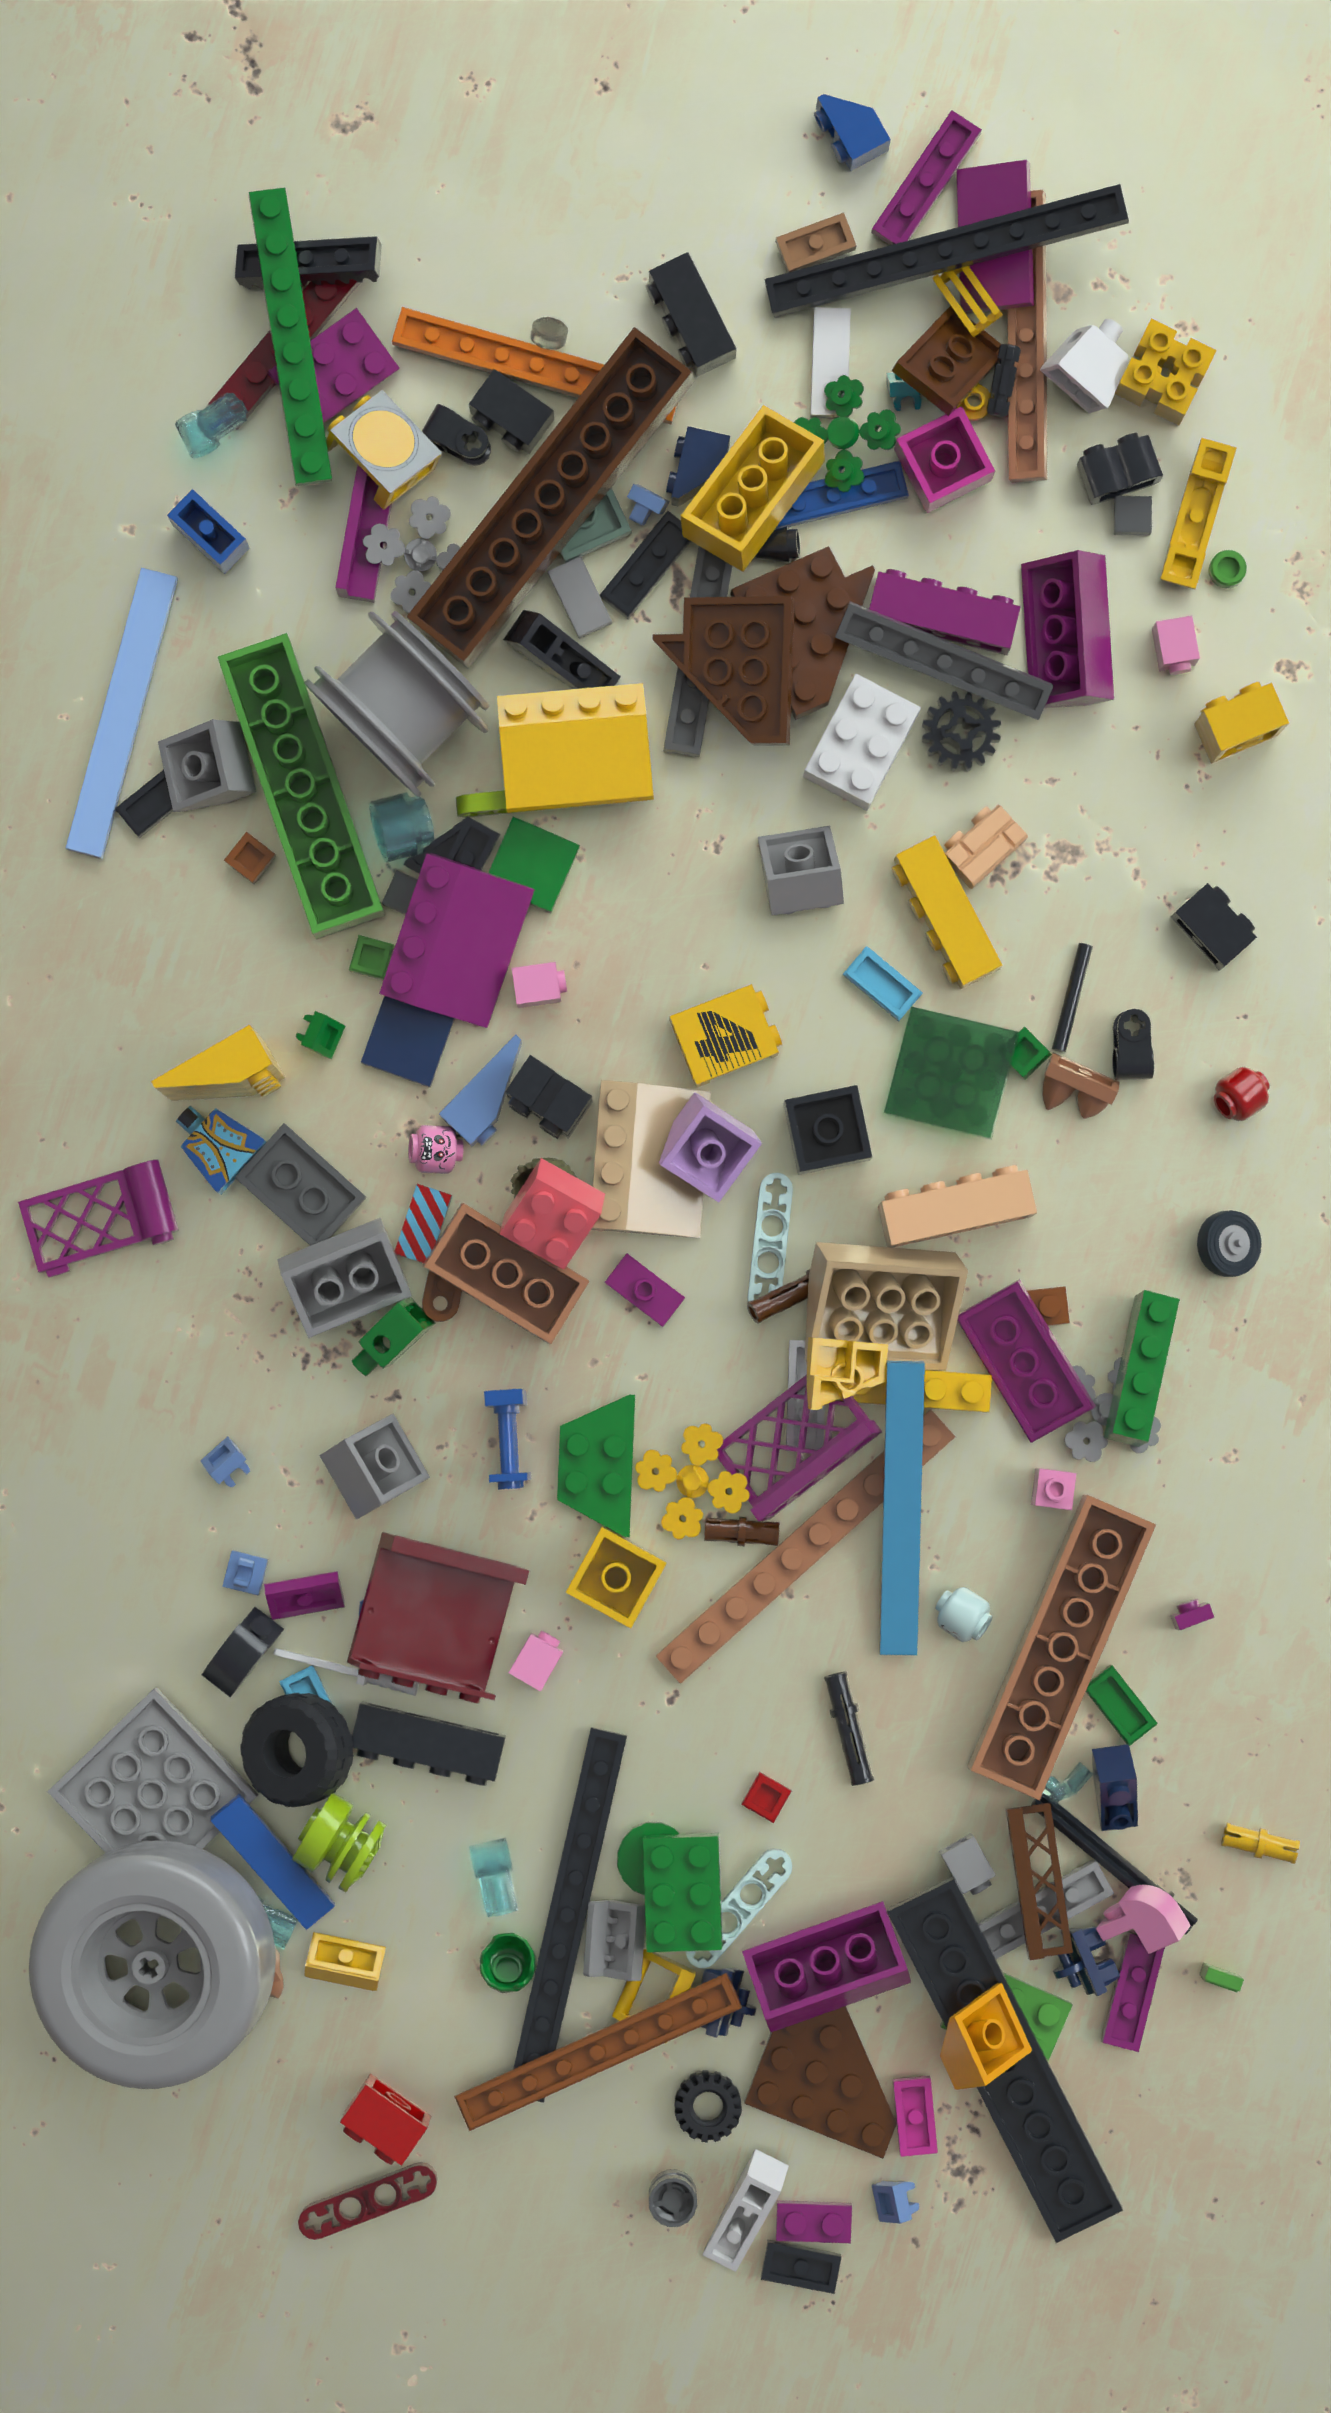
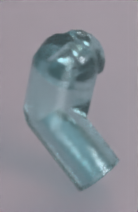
(1069, 1786)

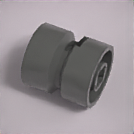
(672, 2198)

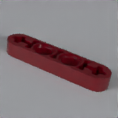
(366, 2196)

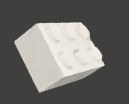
(861, 742)

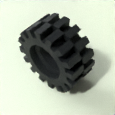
(701, 2128)

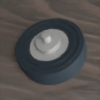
(1229, 1243)

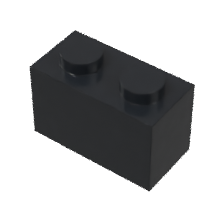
(510, 412)
(1215, 925)

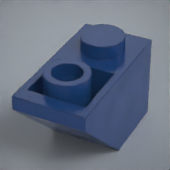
(854, 129)

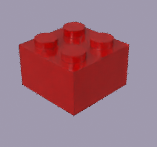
(385, 2121)

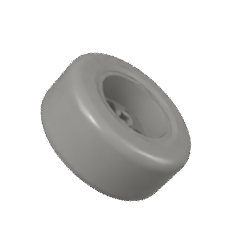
(89, 2010)

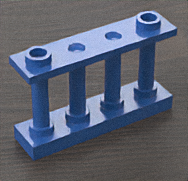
(506, 1405)

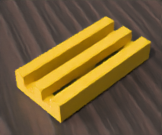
(985, 321)

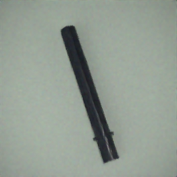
(1101, 1851)

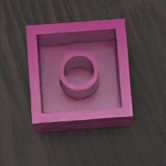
(944, 459)

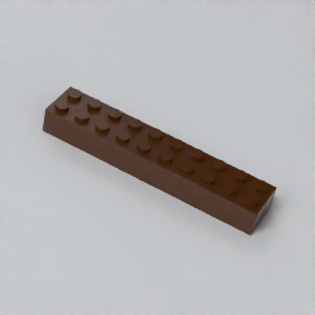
(551, 497)

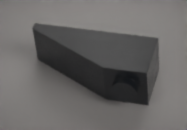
(558, 653)

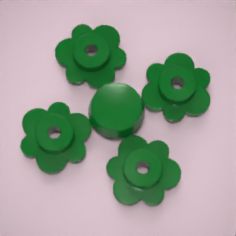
(844, 432)

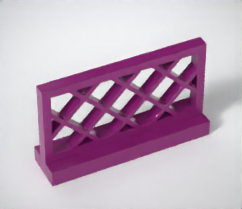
(806, 1472)

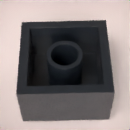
(827, 1130)

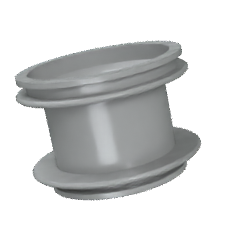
(400, 699)

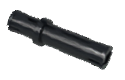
(838, 1685)

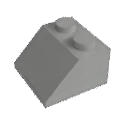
(207, 765)
(801, 870)
(374, 1466)

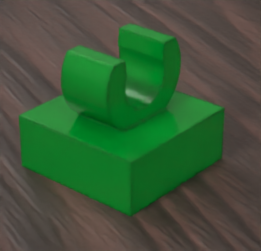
(322, 1034)

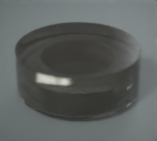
(549, 333)

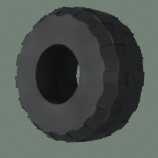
(268, 1757)

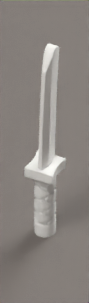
(384, 1680)

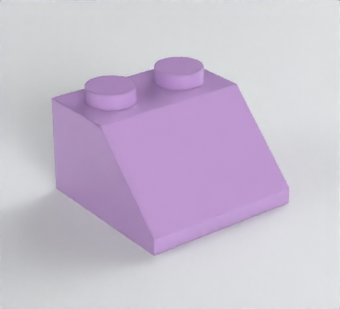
(708, 1147)

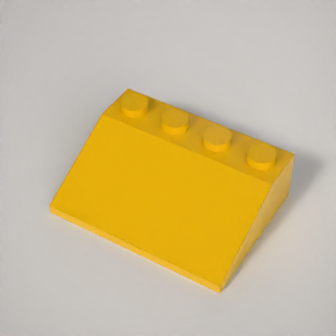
(575, 748)
(230, 1068)

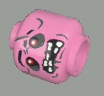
(435, 1149)

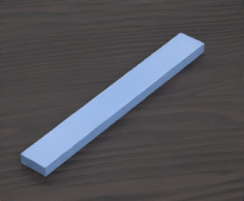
(121, 713)

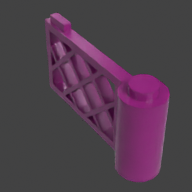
(146, 1207)

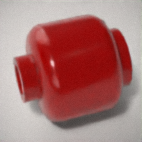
(1241, 1094)

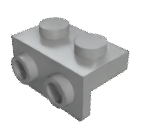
(614, 1940)

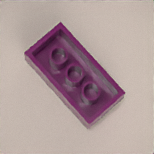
(826, 1966)

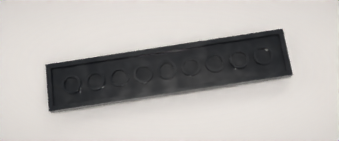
(1027, 2096)

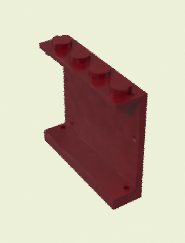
(433, 1617)

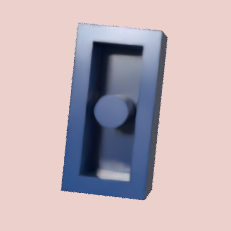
(208, 531)

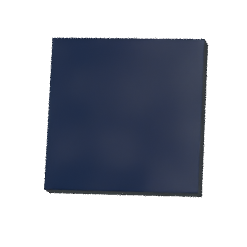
(407, 1041)

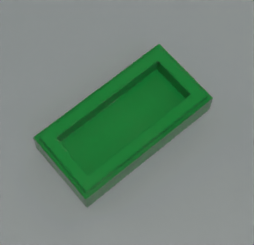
(1120, 1705)

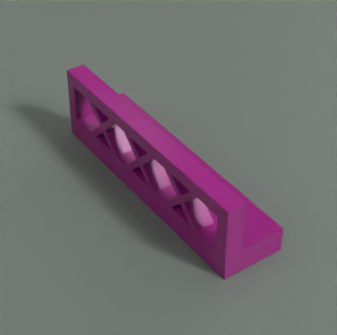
(356, 575)

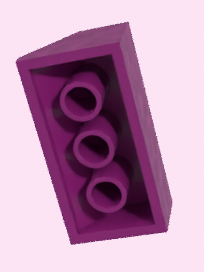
(1069, 627)

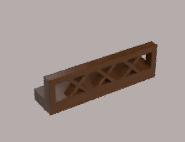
(1025, 1884)

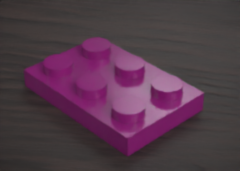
(347, 363)

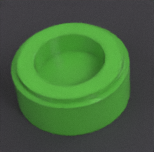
(1227, 569)

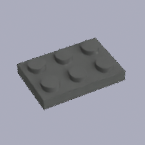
(300, 1186)

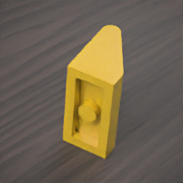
(682, 1983)

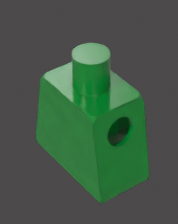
(401, 1326)

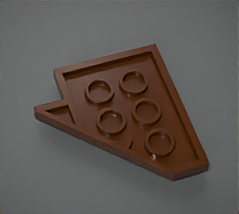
(820, 604)
(740, 660)
(824, 2083)

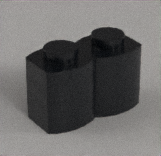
(1119, 468)

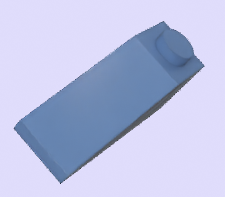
(481, 1100)

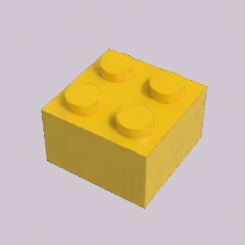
(1240, 722)
(616, 1577)

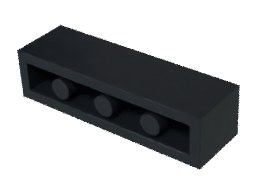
(428, 1742)

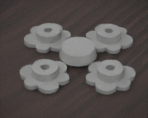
(418, 554)
(1094, 1430)

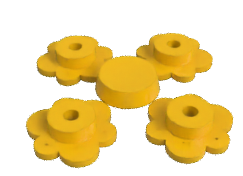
(692, 1481)

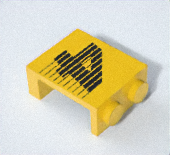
(725, 1034)

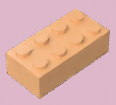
(956, 1208)

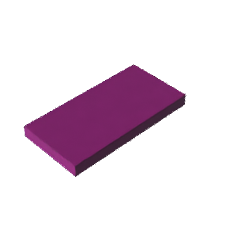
(986, 194)
(1025, 1361)

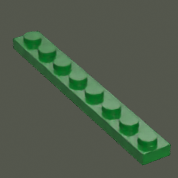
(290, 336)

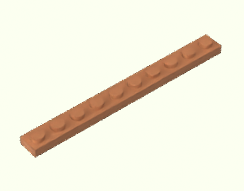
(789, 1560)

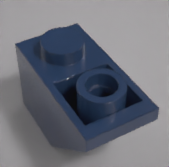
(699, 456)
(1115, 1787)

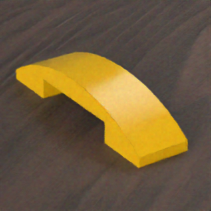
(1197, 513)

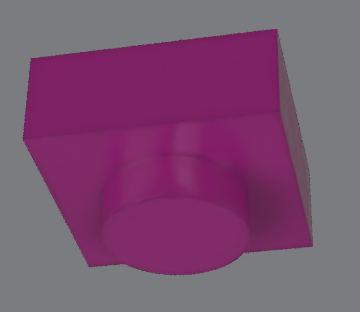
(1191, 1613)

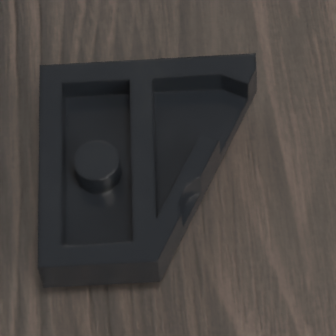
(465, 843)

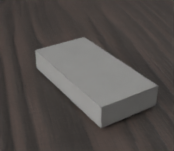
(579, 597)

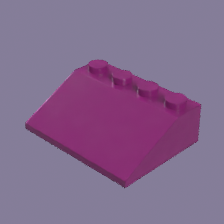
(456, 940)

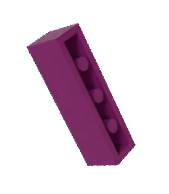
(945, 612)

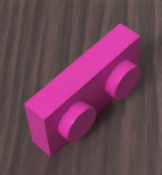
(915, 2116)

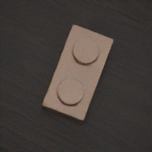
(816, 243)

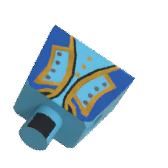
(218, 1146)

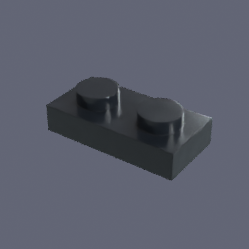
(801, 2266)

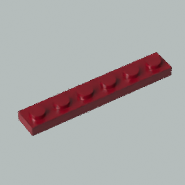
(251, 379)

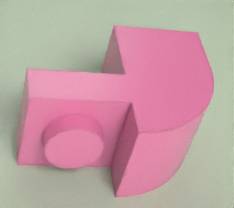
(1151, 1914)

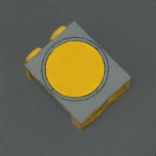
(385, 446)

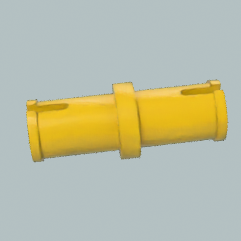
(1260, 1843)

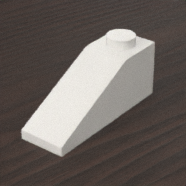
(746, 2210)

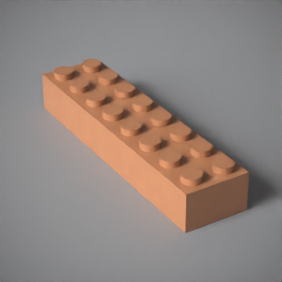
(1061, 1646)

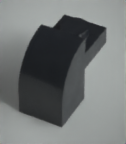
(242, 1651)

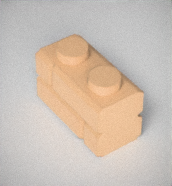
(985, 845)

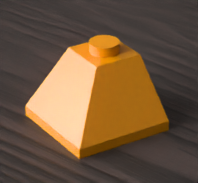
(983, 2040)

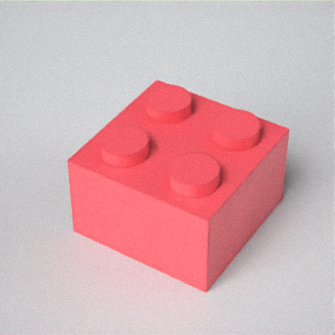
(552, 1213)

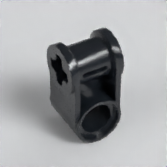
(452, 433)
(1132, 1054)

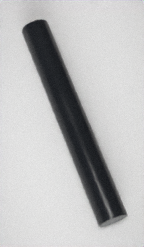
(1072, 997)

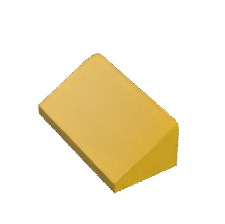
(344, 1961)

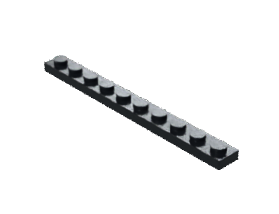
(947, 250)
(571, 1895)

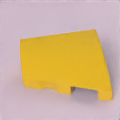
(842, 1368)

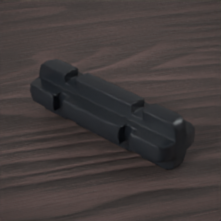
(1003, 380)

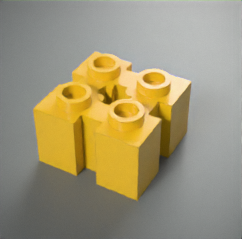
(1144, 377)

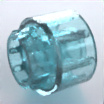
(401, 825)

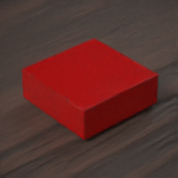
(766, 1797)

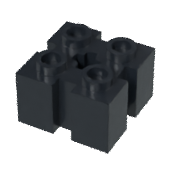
(549, 1097)

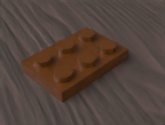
(948, 361)

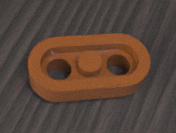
(437, 1287)

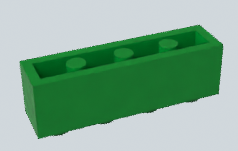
(1141, 1368)

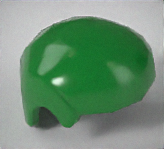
(507, 1963)

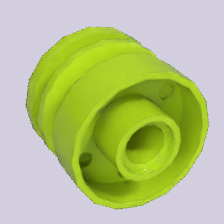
(338, 1841)

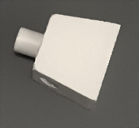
(1089, 365)

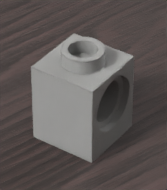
(968, 1865)

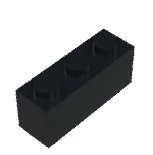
(690, 315)

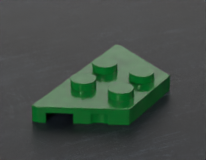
(599, 1464)

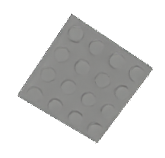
(150, 1781)

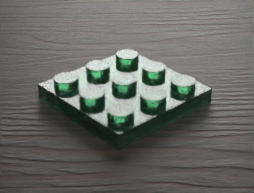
(951, 1073)

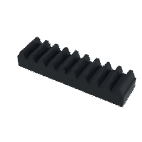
(319, 261)

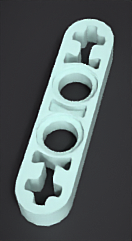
(764, 1243)
(743, 1911)

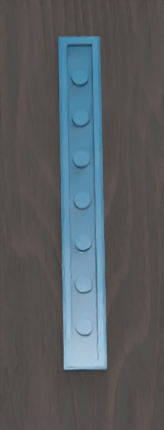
(902, 1507)

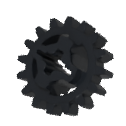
(958, 715)

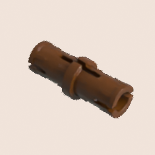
(741, 1531)

